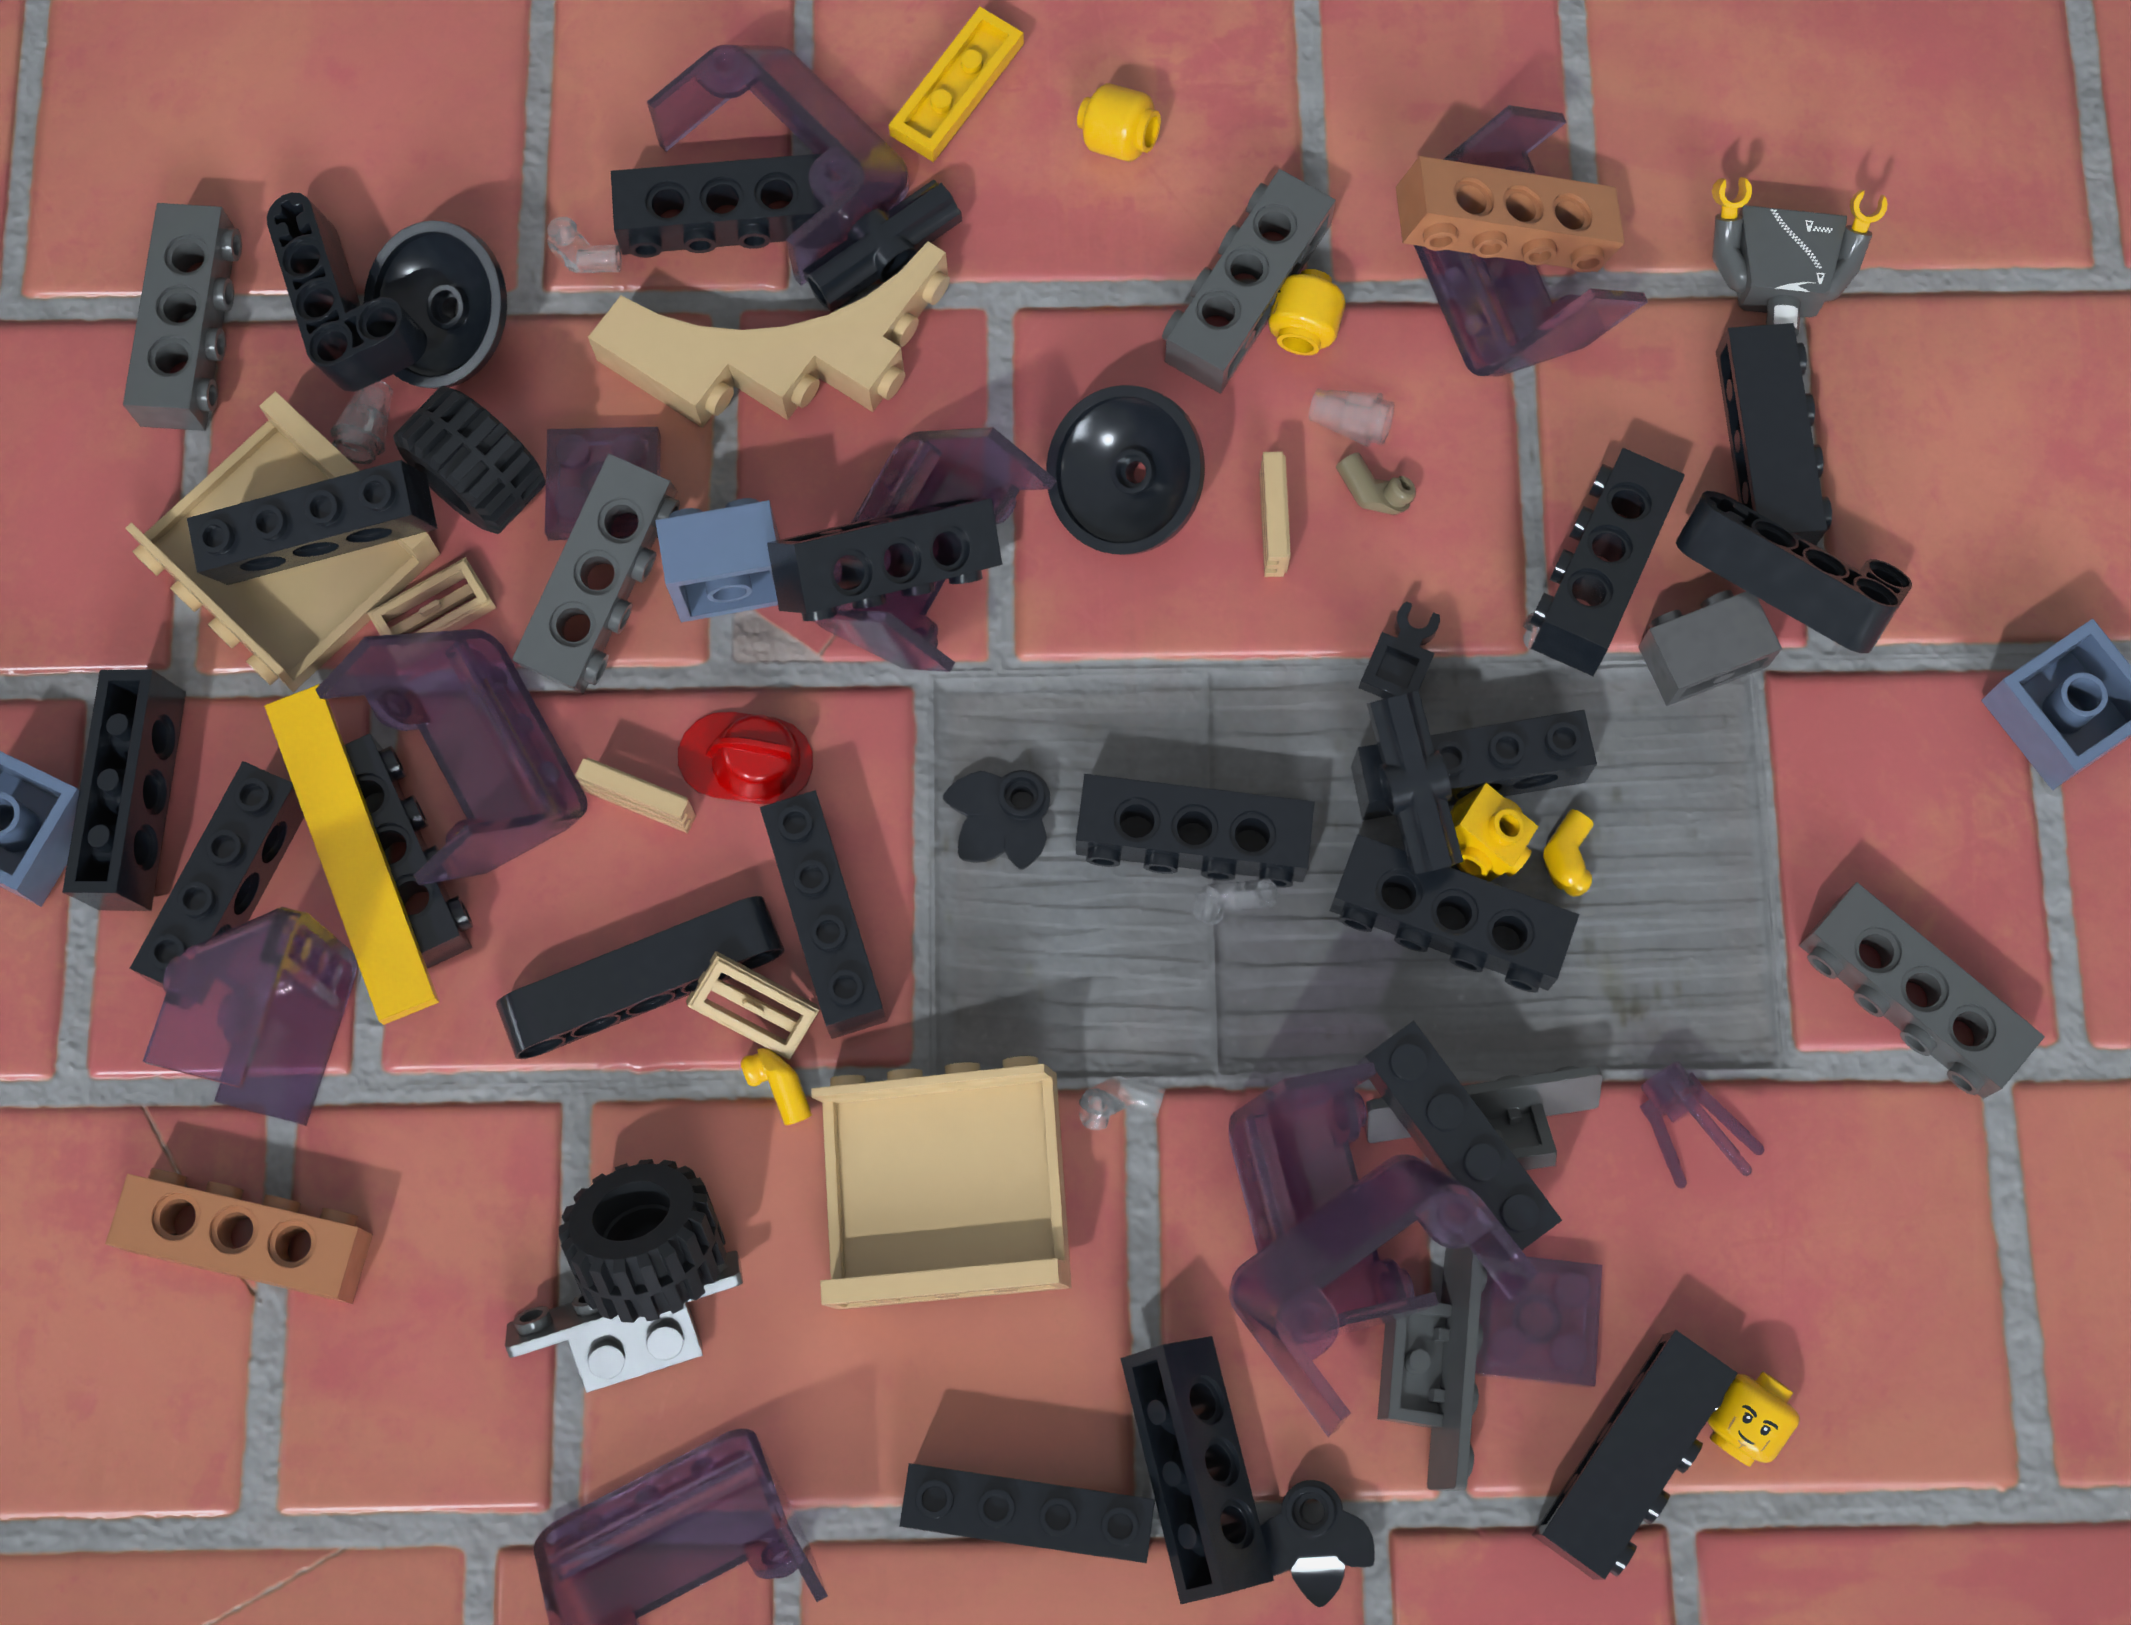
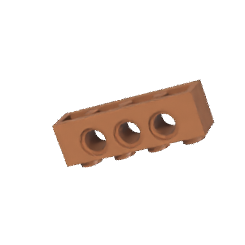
(1509, 214)
(147, 1228)

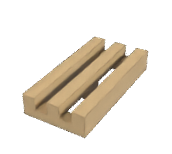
(1274, 514)
(428, 588)
(635, 794)
(710, 981)

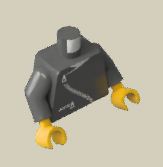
(1787, 258)

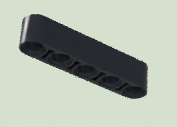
(635, 977)

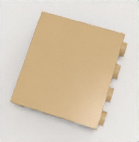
(297, 614)
(944, 1185)

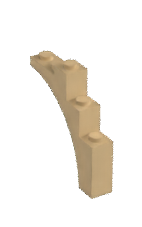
(778, 366)

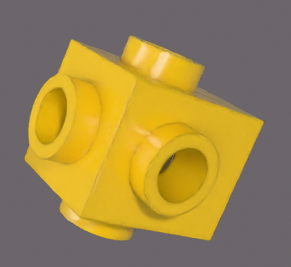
(1491, 834)

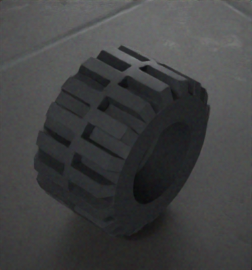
(470, 459)
(642, 1240)

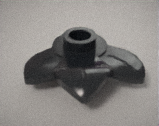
(994, 822)
(1317, 1550)

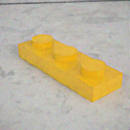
(956, 84)

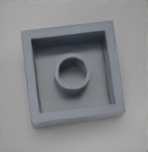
(719, 559)
(2067, 704)
(34, 828)

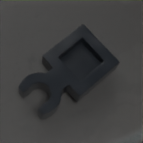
(1400, 662)

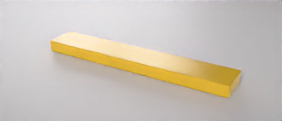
(351, 855)

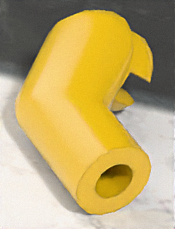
(783, 1082)

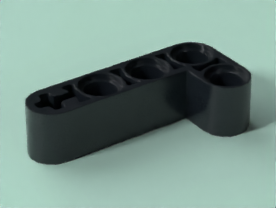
(341, 337)
(1793, 573)

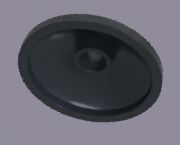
(427, 273)
(1096, 463)

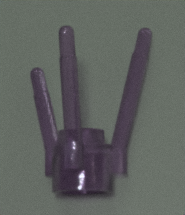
(1679, 1094)

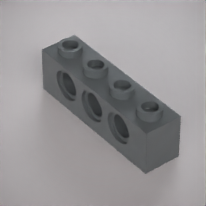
(179, 240)
(1214, 352)
(616, 491)
(2000, 1034)

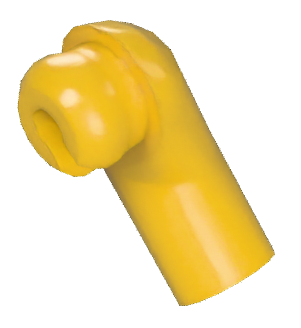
(1564, 857)

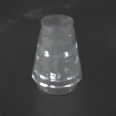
(1356, 415)
(363, 424)

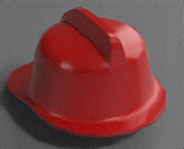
(745, 758)

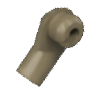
(1375, 494)

